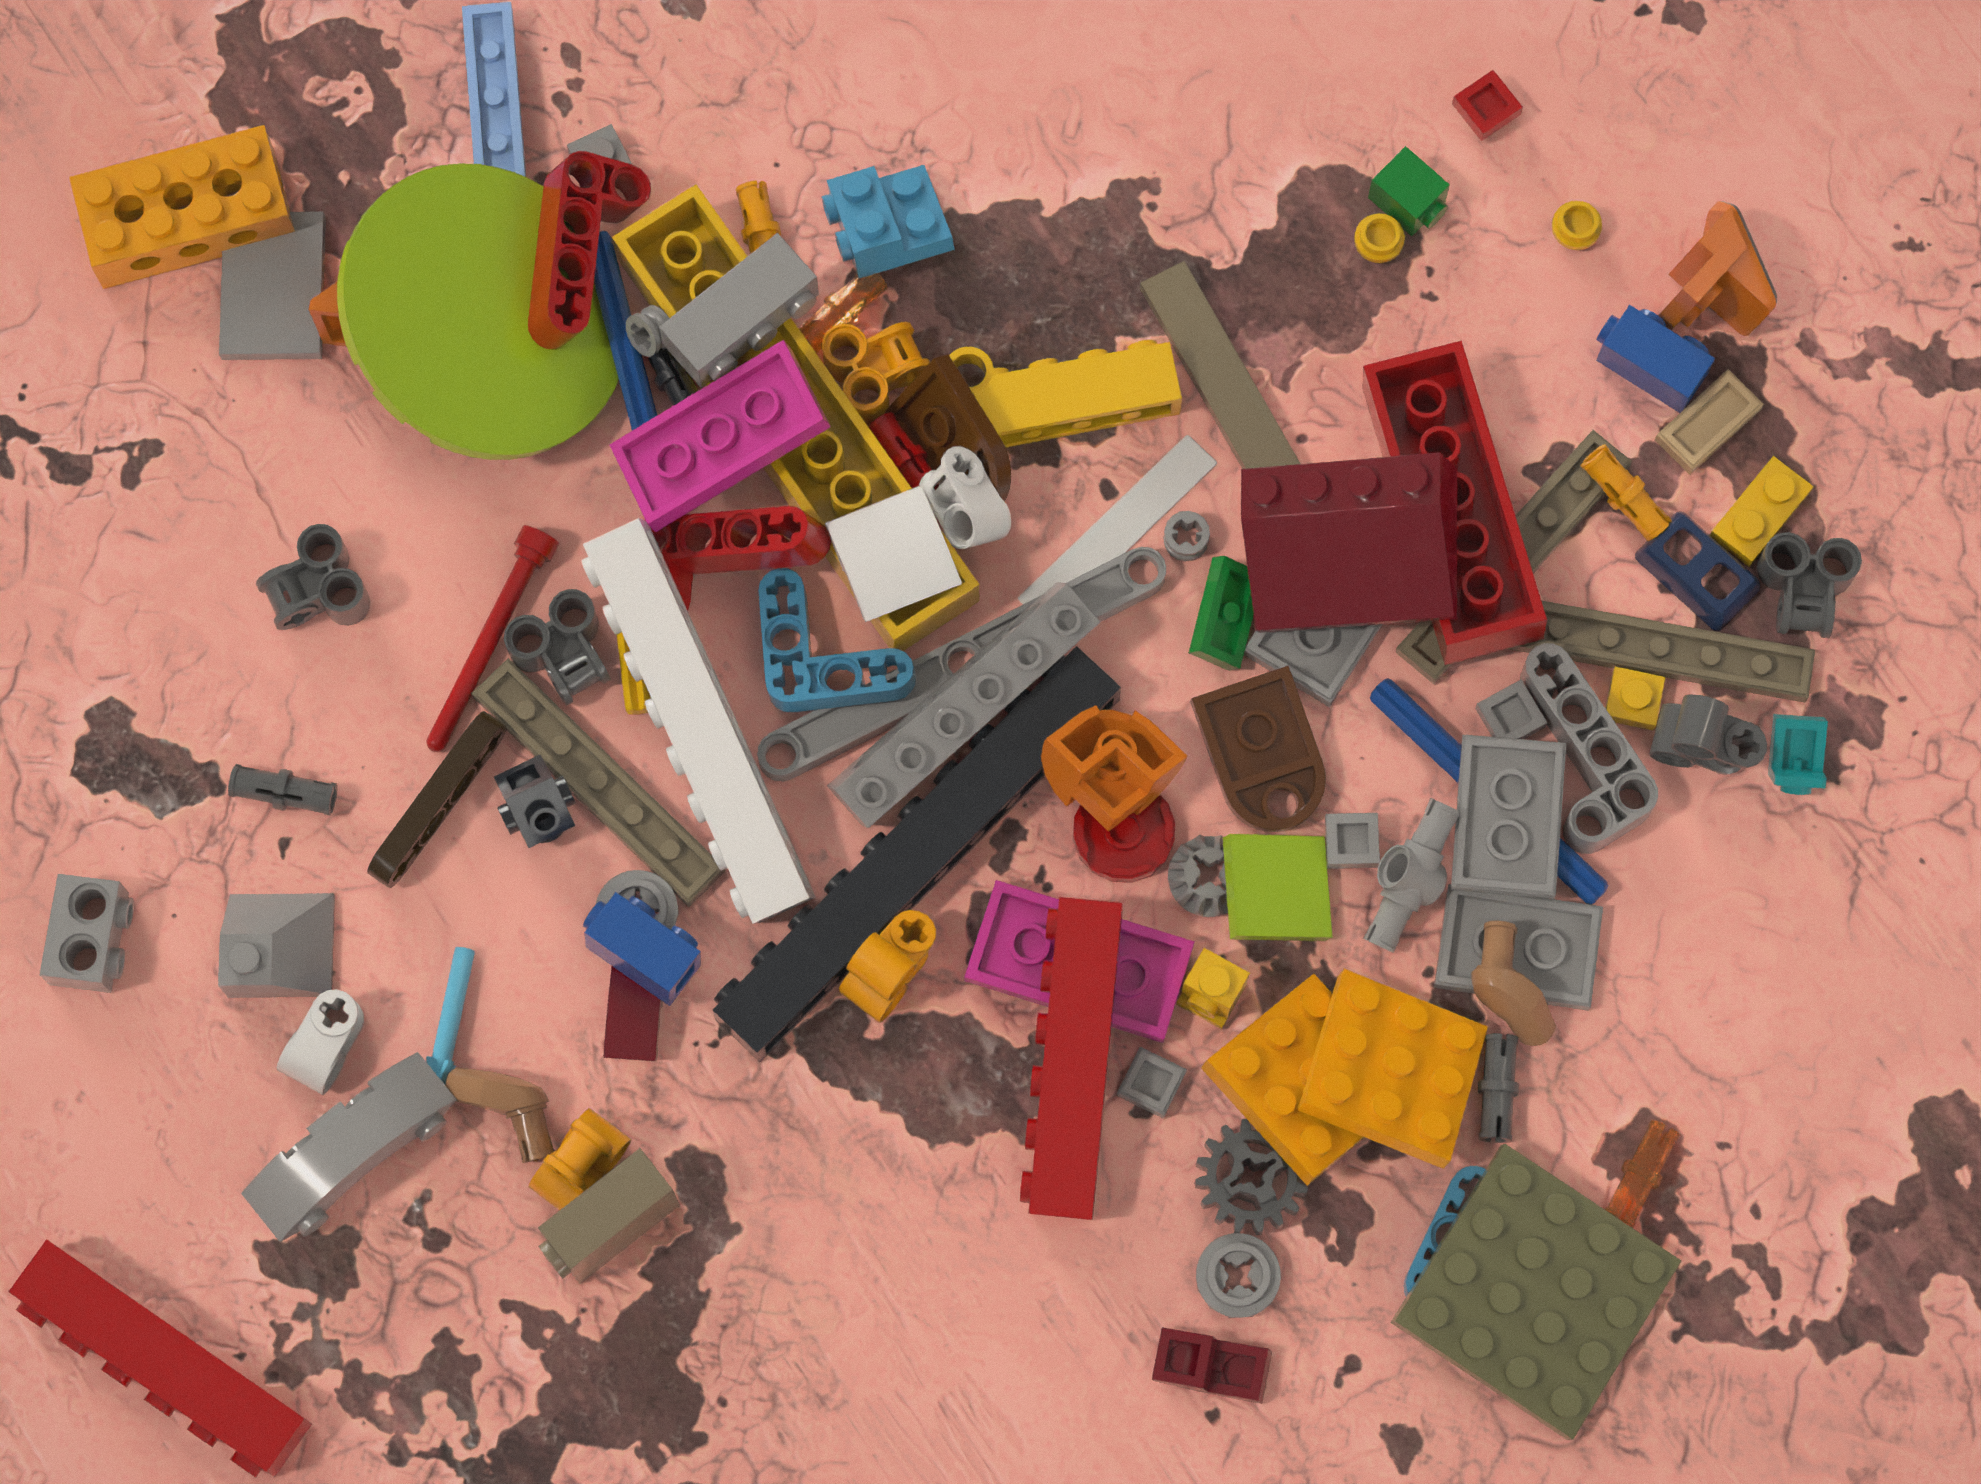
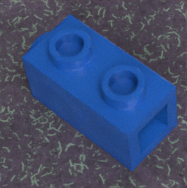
(1654, 356)
(641, 946)

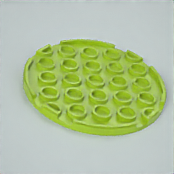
(441, 312)

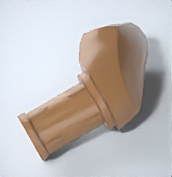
(1508, 991)
(509, 1097)

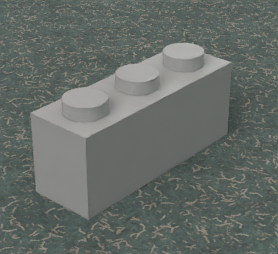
(740, 311)

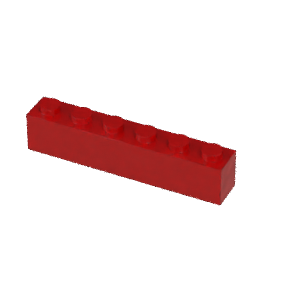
(1074, 1059)
(160, 1359)

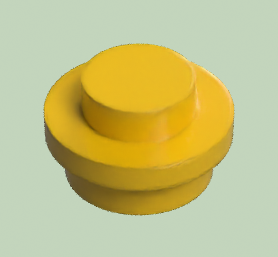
(1576, 225)
(1379, 238)

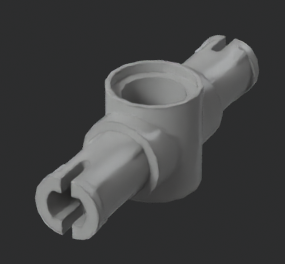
(1412, 875)

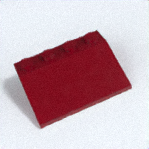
(1351, 542)

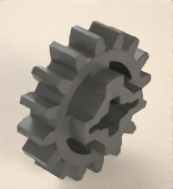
(1227, 1191)

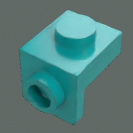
(1798, 753)

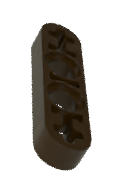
(436, 799)

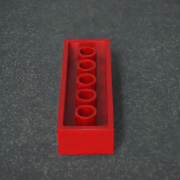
(1433, 406)

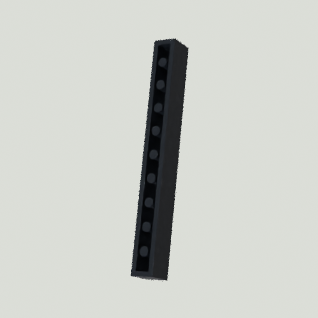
(909, 860)

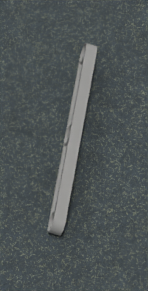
(836, 730)

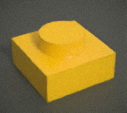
(1634, 698)

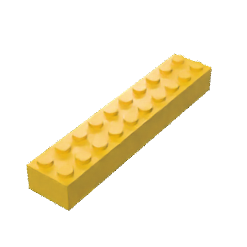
(681, 254)

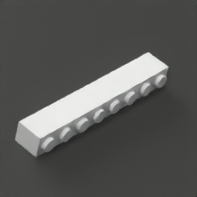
(698, 722)

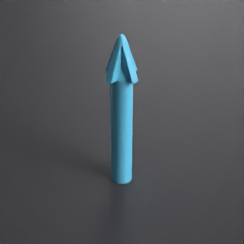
(451, 1013)

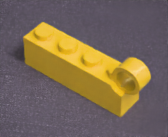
(1076, 394)

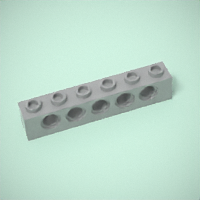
(963, 704)

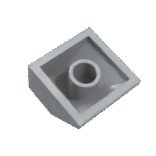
(277, 945)

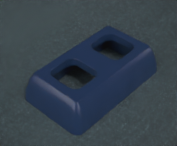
(1685, 580)

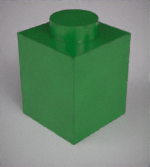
(1410, 192)

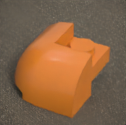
(1110, 763)

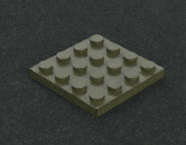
(1536, 1292)

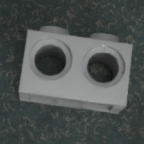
(71, 933)

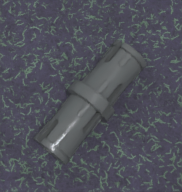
(282, 789)
(1498, 1088)

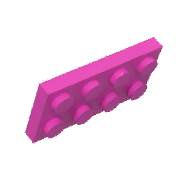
(719, 435)
(1013, 948)

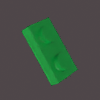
(1224, 615)

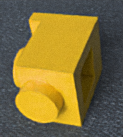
(1213, 988)

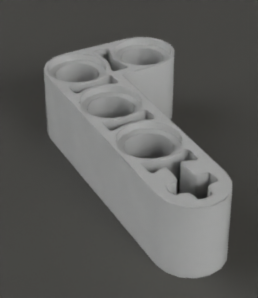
(1597, 731)

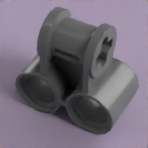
(314, 583)
(1809, 589)
(564, 650)
(1706, 736)

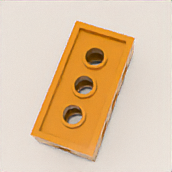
(163, 183)

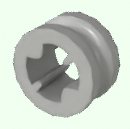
(644, 330)
(1187, 521)

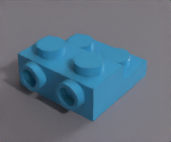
(886, 219)

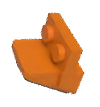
(1722, 274)

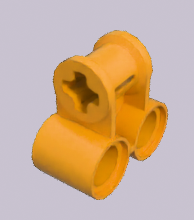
(876, 365)
(887, 963)
(583, 1158)

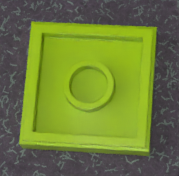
(1277, 887)

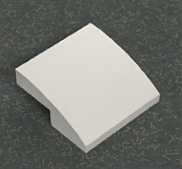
(893, 553)

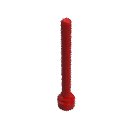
(532, 551)

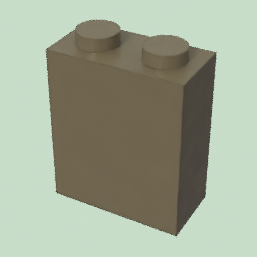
(607, 1217)

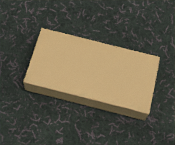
(1709, 422)

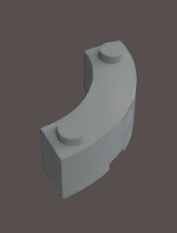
(346, 1145)

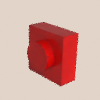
(1487, 105)

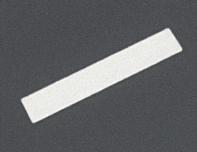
(1129, 516)

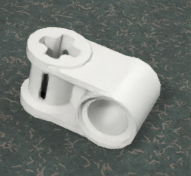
(964, 504)
(317, 1049)

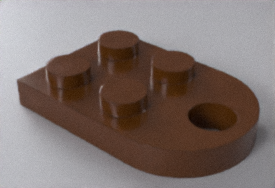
(943, 414)
(1261, 746)

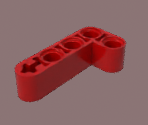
(560, 305)
(731, 546)

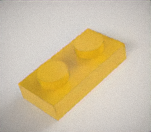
(1761, 511)

